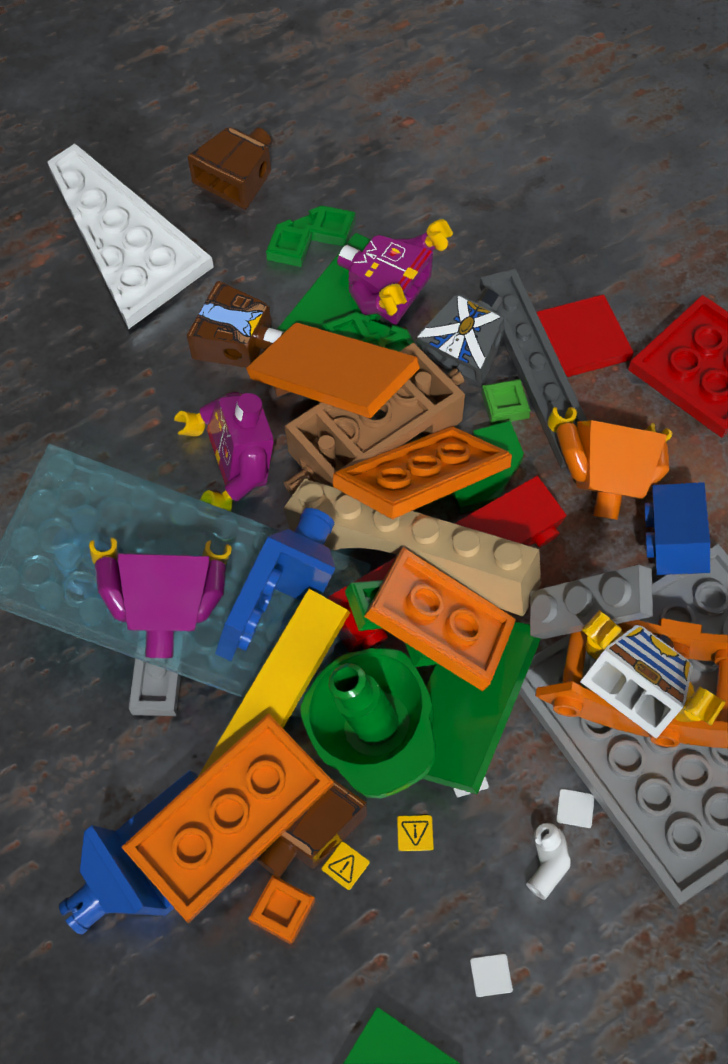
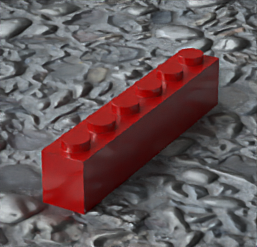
(522, 516)

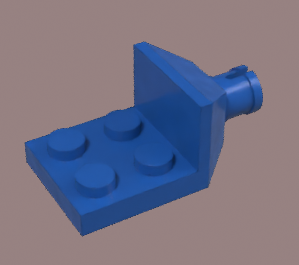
(286, 563)
(111, 876)

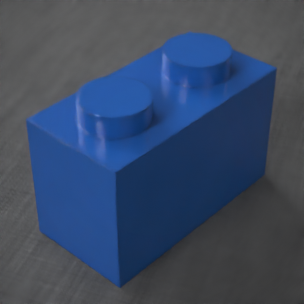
(681, 529)

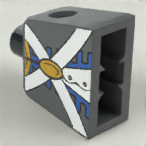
(465, 335)

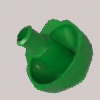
(372, 721)

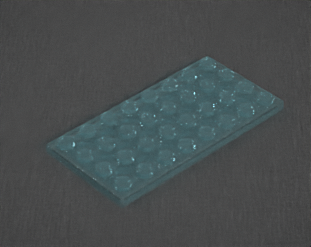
(53, 580)

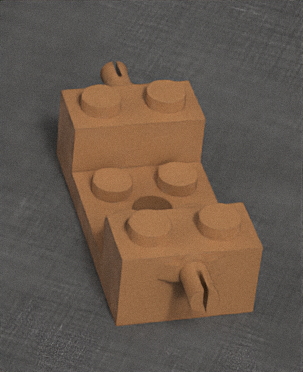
(334, 438)

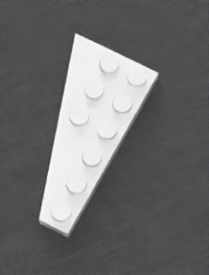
(131, 243)

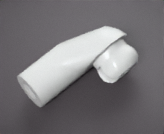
(553, 858)

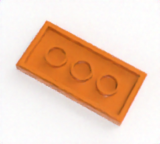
(333, 369)
(421, 471)
(227, 817)

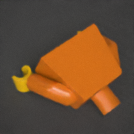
(611, 459)

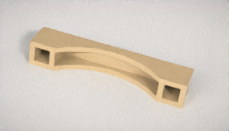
(482, 562)

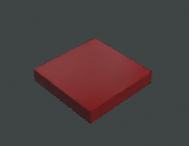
(585, 335)

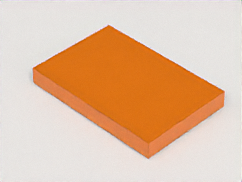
(441, 619)

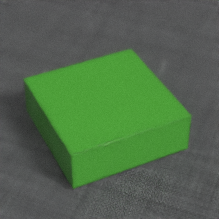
(505, 401)

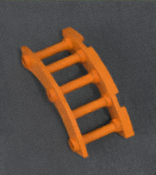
(574, 700)

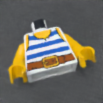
(644, 677)

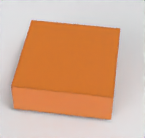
(282, 909)

